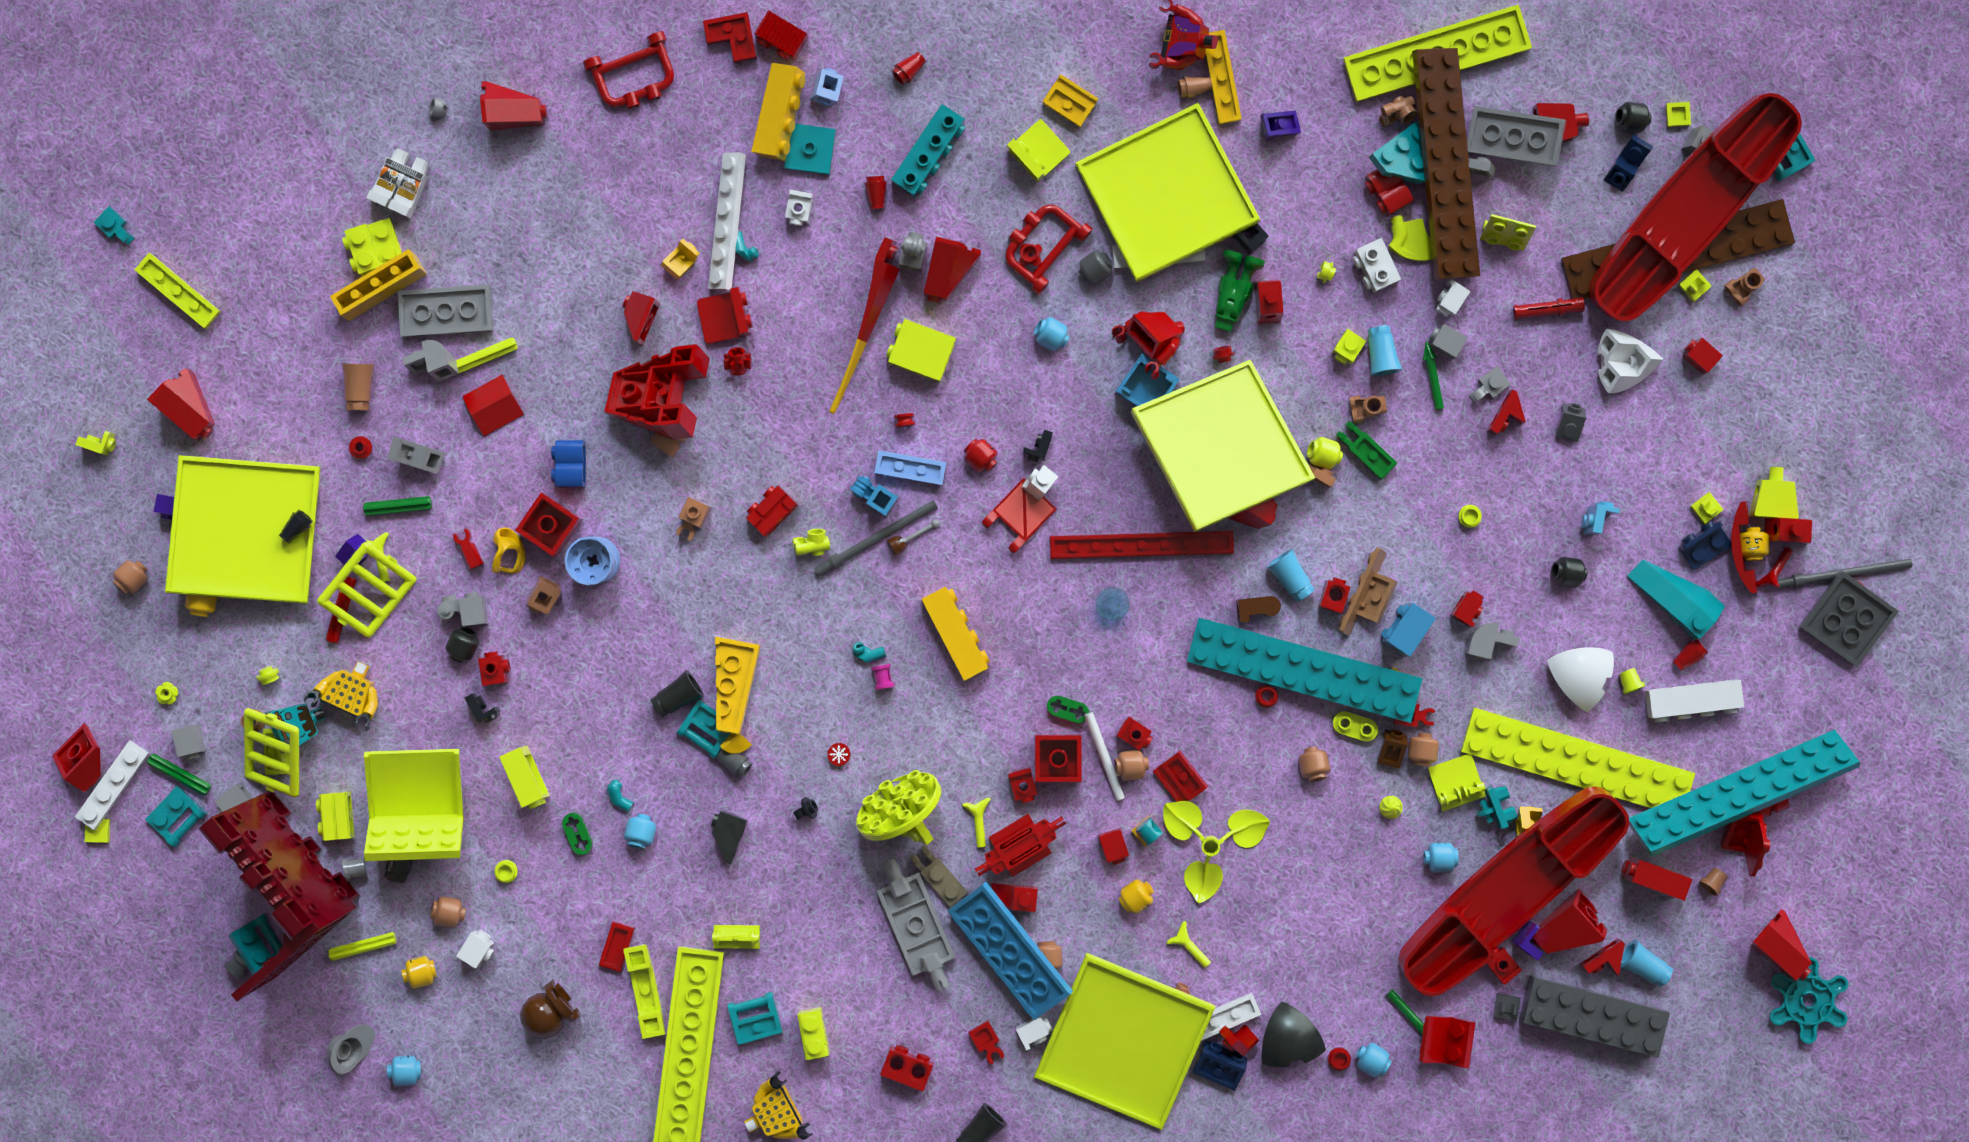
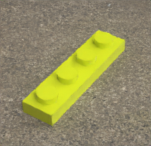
(177, 290)

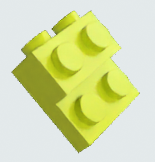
(371, 245)

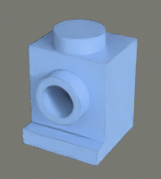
(827, 96)

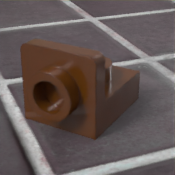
(1392, 748)

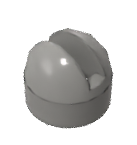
(436, 108)

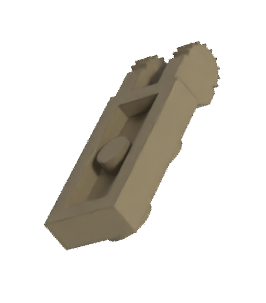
(940, 878)

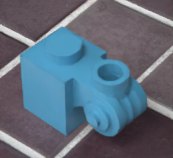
(878, 497)

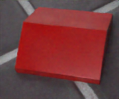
(493, 405)

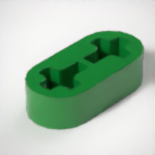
(1066, 714)
(582, 830)

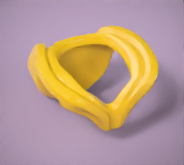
(508, 539)

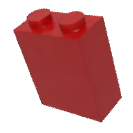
(1656, 878)

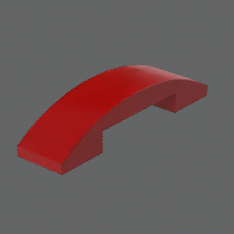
(1749, 576)

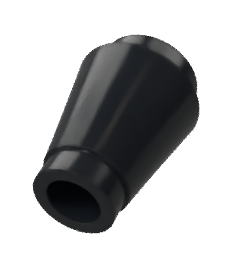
(295, 526)

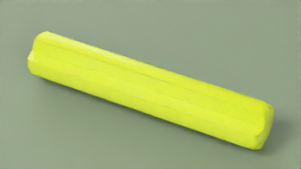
(486, 354)
(362, 946)

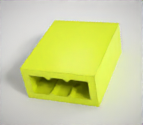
(921, 350)

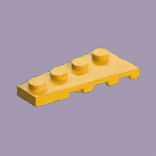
(734, 678)

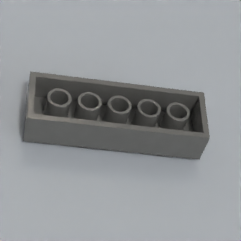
(1594, 1016)

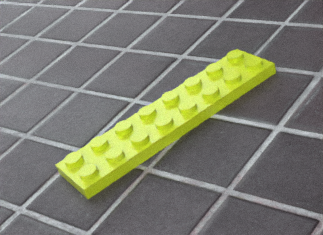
(1477, 40)

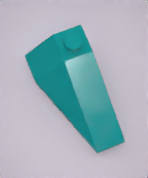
(1683, 601)

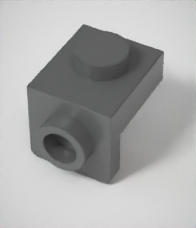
(1571, 422)

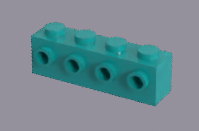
(928, 151)

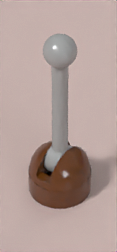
(899, 544)

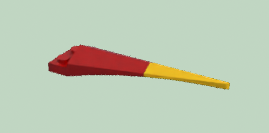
(881, 284)

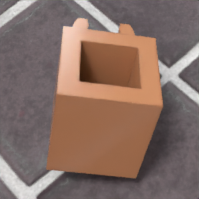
(694, 514)

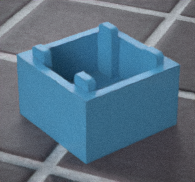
(1140, 388)
(1407, 629)

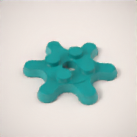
(1819, 1011)

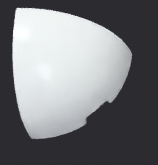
(1624, 361)
(1582, 674)

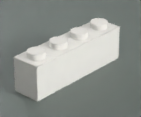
(1695, 698)

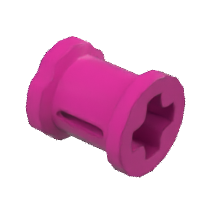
(882, 676)

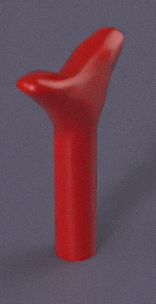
(1772, 577)

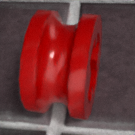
(904, 420)

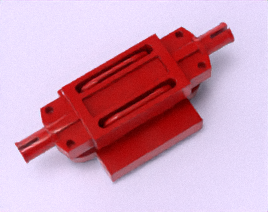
(1020, 845)

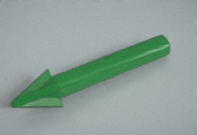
(1429, 356)
(1406, 1011)

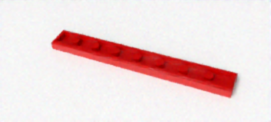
(1141, 544)

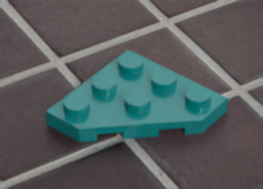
(1402, 156)

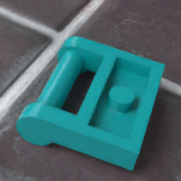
(1797, 158)
(704, 718)
(170, 811)
(251, 946)
(755, 1026)

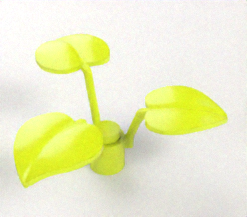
(1183, 819)

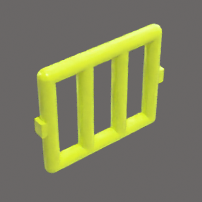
(353, 566)
(251, 756)

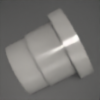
(353, 868)

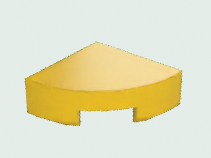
(735, 744)

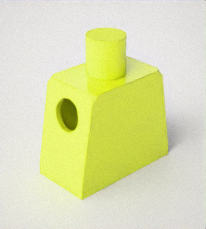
(1774, 497)

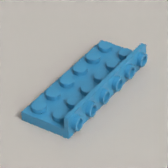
(1009, 951)

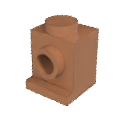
(543, 605)

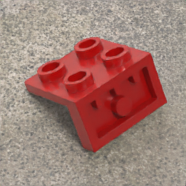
(1447, 1041)

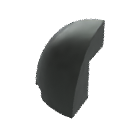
(1290, 1038)

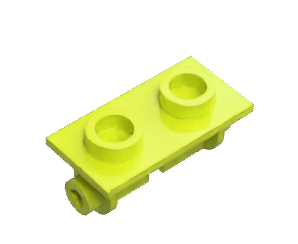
(736, 936)

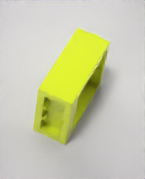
(525, 777)

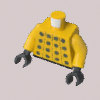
(348, 693)
(776, 1112)

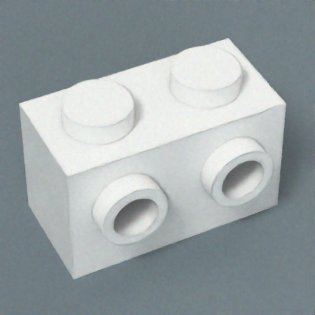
(1376, 266)

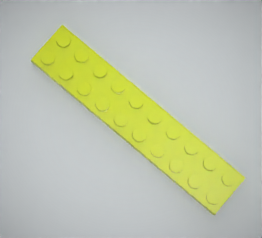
(1573, 760)
(688, 1045)

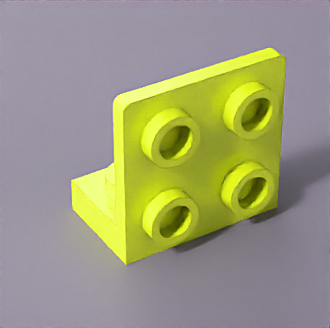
(1038, 150)

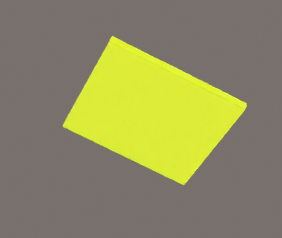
(1167, 192)
(1222, 445)
(230, 529)
(1124, 1041)

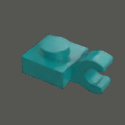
(112, 225)

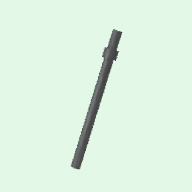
(837, 559)
(1800, 580)

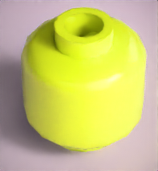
(1324, 453)

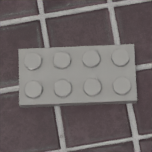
(1515, 136)
(445, 310)

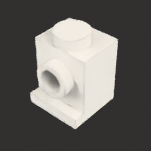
(804, 199)
(1451, 299)
(1039, 482)
(1034, 1031)

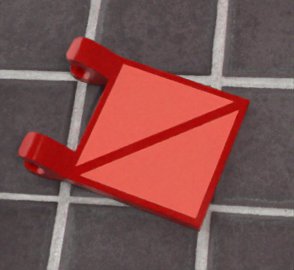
(1021, 513)

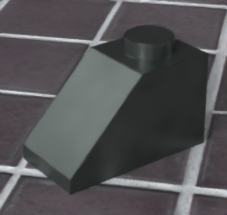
(728, 833)

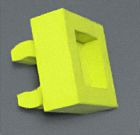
(1694, 285)
(1706, 507)

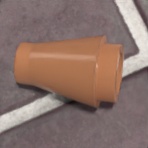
(1193, 86)

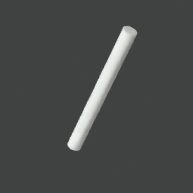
(1104, 756)

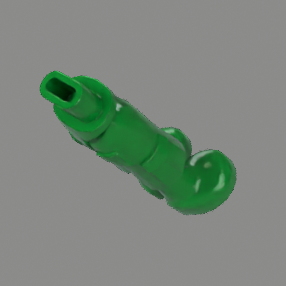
(1234, 292)

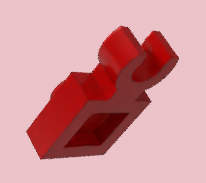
(1417, 716)
(985, 1038)

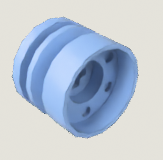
(582, 568)

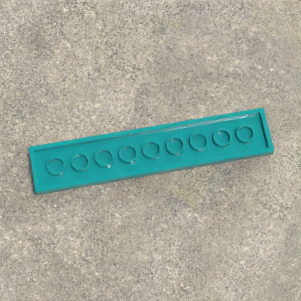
(1304, 670)
(1743, 793)

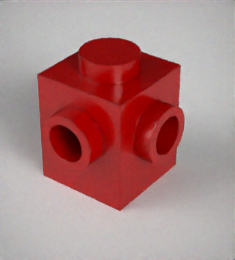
(494, 668)

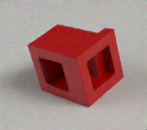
(1468, 608)
(1131, 725)
(1018, 777)
(1509, 972)

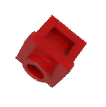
(1241, 1041)

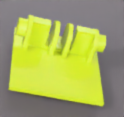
(1507, 232)
(1456, 782)

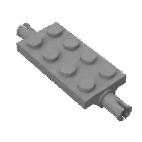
(916, 924)

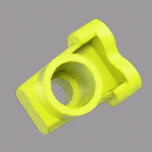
(815, 543)

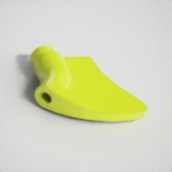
(1410, 239)

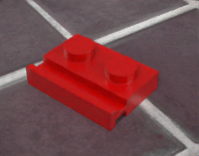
(1180, 778)

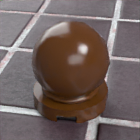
(546, 1012)

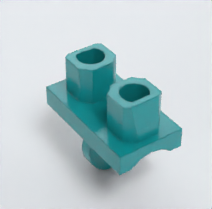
(1501, 816)

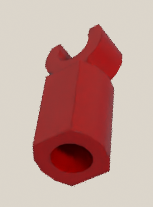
(469, 550)

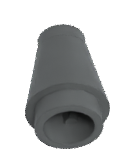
(735, 763)

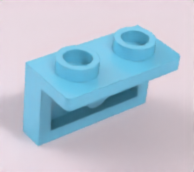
(1594, 520)

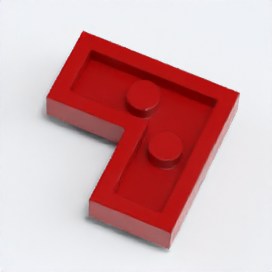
(735, 29)

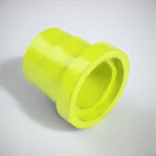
(1630, 681)

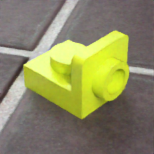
(1348, 347)
(93, 443)

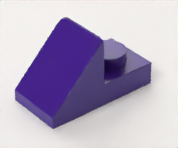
(1280, 124)

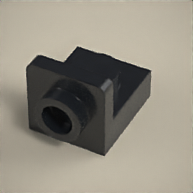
(1042, 442)
(477, 707)

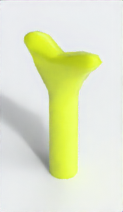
(379, 544)
(978, 811)
(1183, 939)

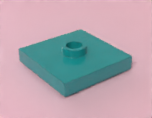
(811, 149)

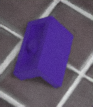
(1524, 936)

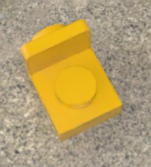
(1526, 817)

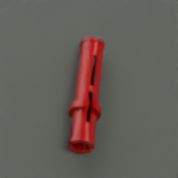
(1549, 308)

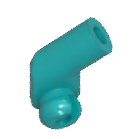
(742, 250)
(615, 796)

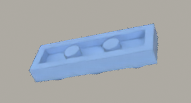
(910, 467)

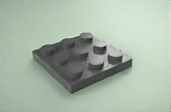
(1848, 618)

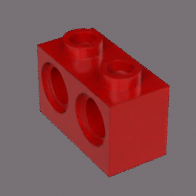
(904, 1073)

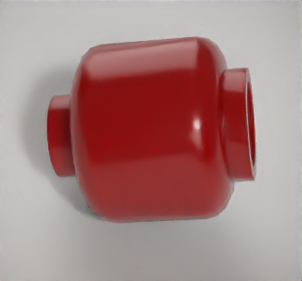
(980, 455)

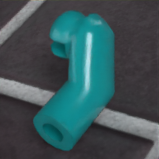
(866, 654)

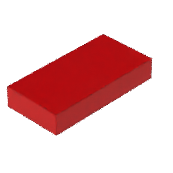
(618, 939)

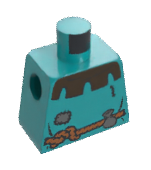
(300, 717)

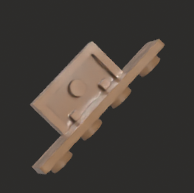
(1371, 596)

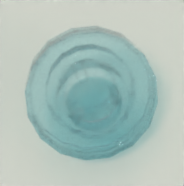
(1112, 603)

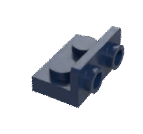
(1705, 545)
(1220, 1065)

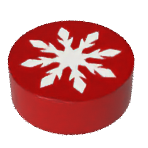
(839, 754)

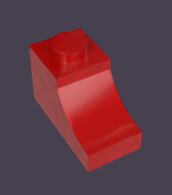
(1016, 896)

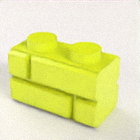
(335, 816)
(813, 1033)

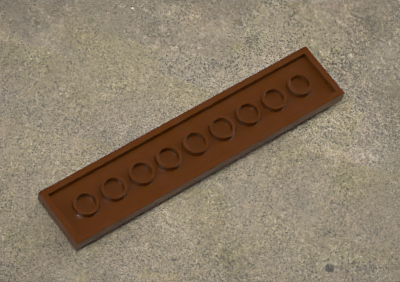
(1446, 163)
(1746, 234)

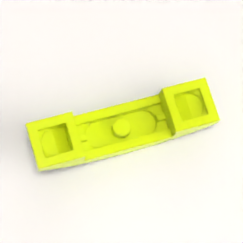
(645, 991)

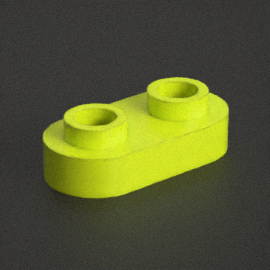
(1355, 726)

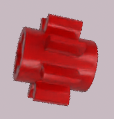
(737, 361)

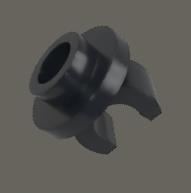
(808, 808)

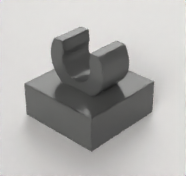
(1506, 1006)

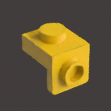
(680, 259)

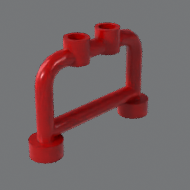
(650, 91)
(1018, 237)

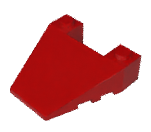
(653, 392)

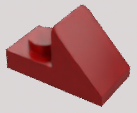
(1510, 408)
(1610, 954)

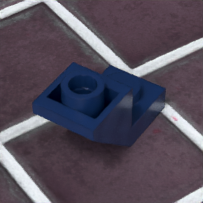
(1628, 162)

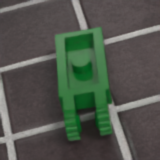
(1368, 451)

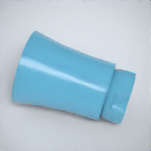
(1382, 352)
(1291, 575)
(1645, 964)

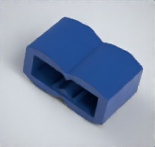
(569, 464)

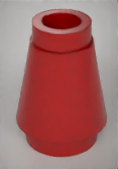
(908, 68)
(876, 191)
(1691, 654)

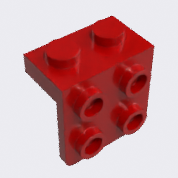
(724, 316)
(1750, 837)

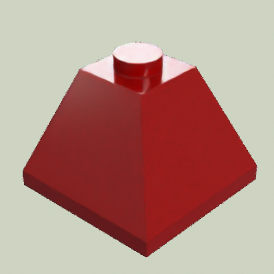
(639, 314)
(79, 759)

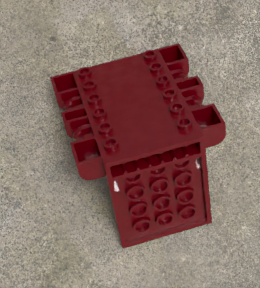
(286, 874)

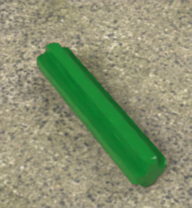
(397, 506)
(179, 774)

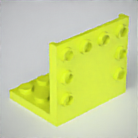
(413, 804)

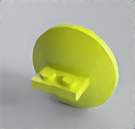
(900, 808)

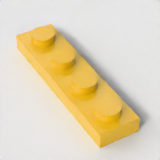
(1223, 81)

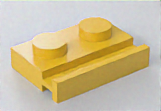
(1070, 101)

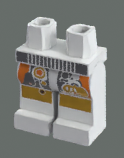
(400, 185)

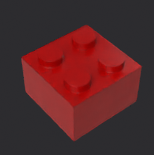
(548, 524)
(1058, 758)

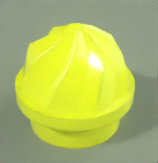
(1390, 807)

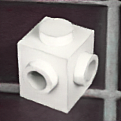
(476, 949)

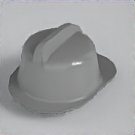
(350, 1048)

